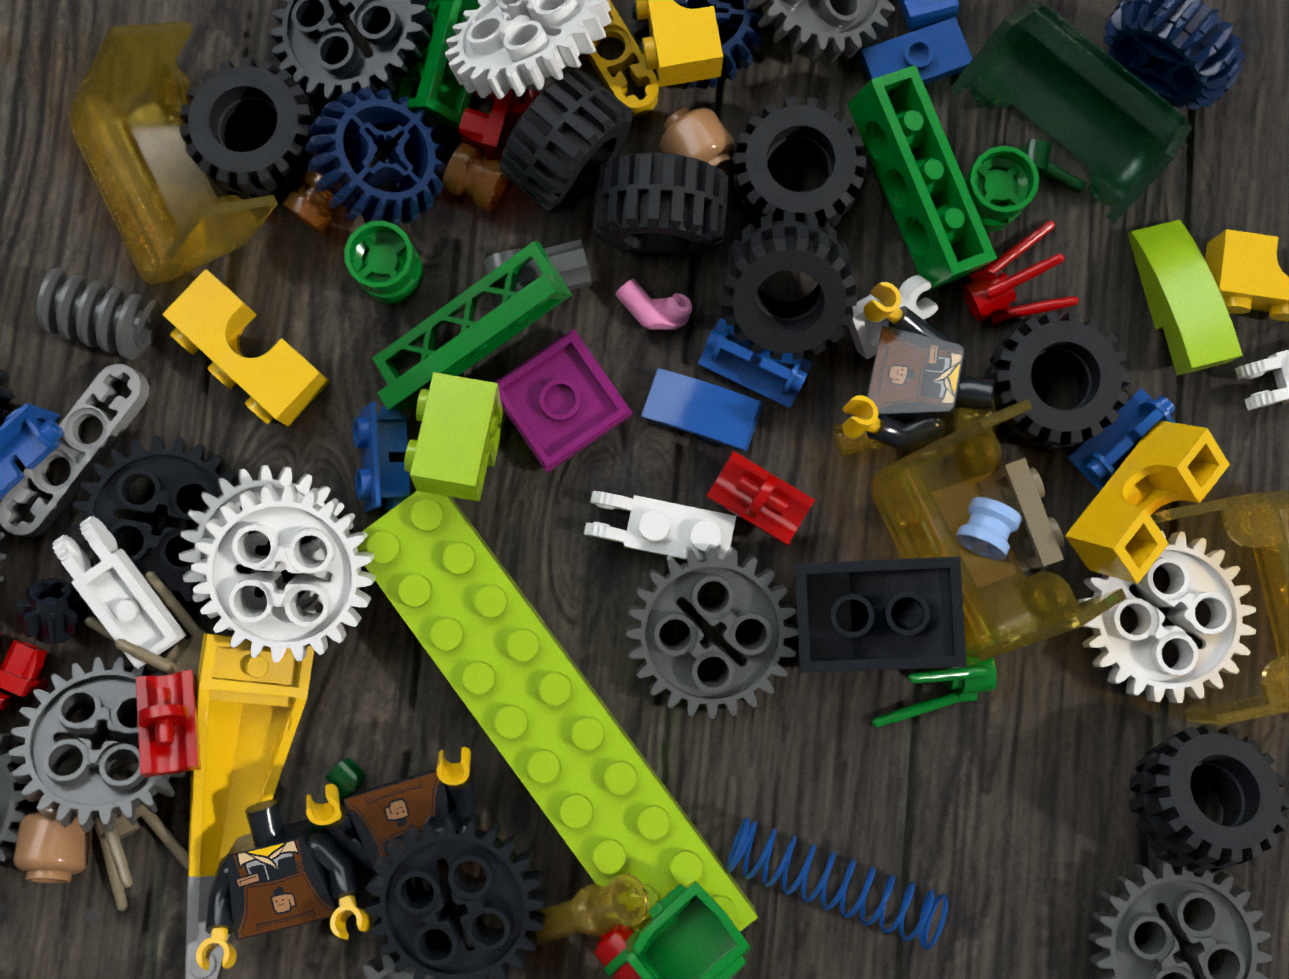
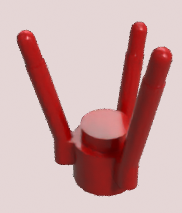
(990, 294)

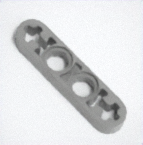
(79, 455)

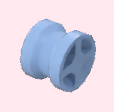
(988, 528)

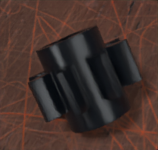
(51, 611)

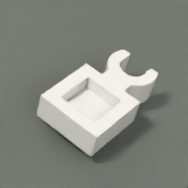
(867, 333)

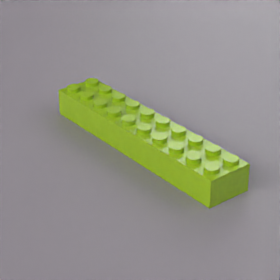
(539, 705)

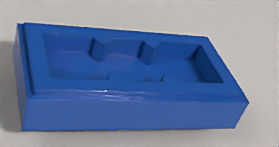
(935, 51)

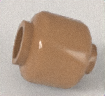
(699, 136)
(49, 850)

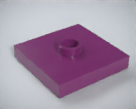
(561, 401)

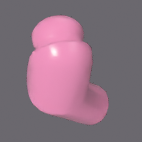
(654, 313)

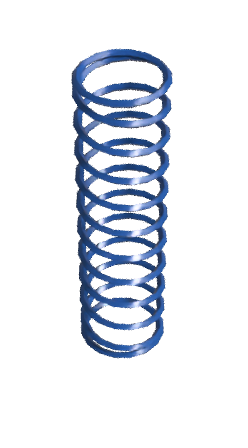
(743, 843)

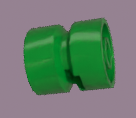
(1002, 185)
(384, 262)

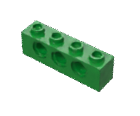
(920, 177)

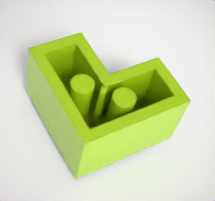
(456, 436)

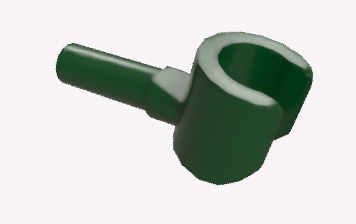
(1039, 152)
(347, 778)

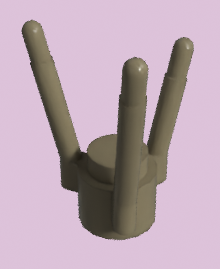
(180, 656)
(114, 854)

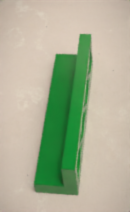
(438, 88)
(476, 337)

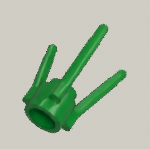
(966, 681)

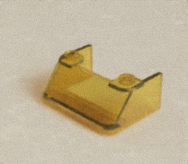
(134, 148)
(925, 504)
(1262, 524)

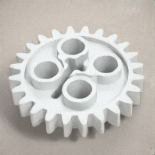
(523, 42)
(314, 548)
(283, 620)
(1140, 653)

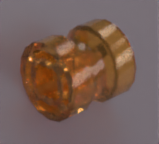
(475, 176)
(311, 205)

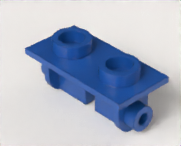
(766, 376)
(28, 436)
(1105, 453)
(379, 477)

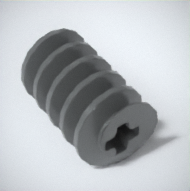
(95, 316)

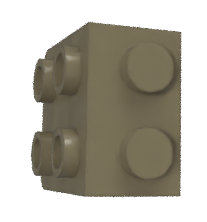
(1038, 537)

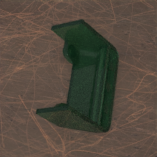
(1079, 100)

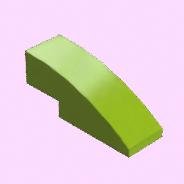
(1184, 298)

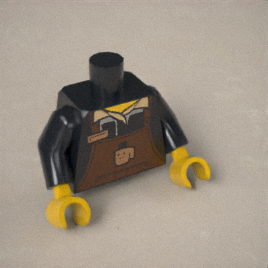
(914, 380)
(385, 811)
(277, 882)

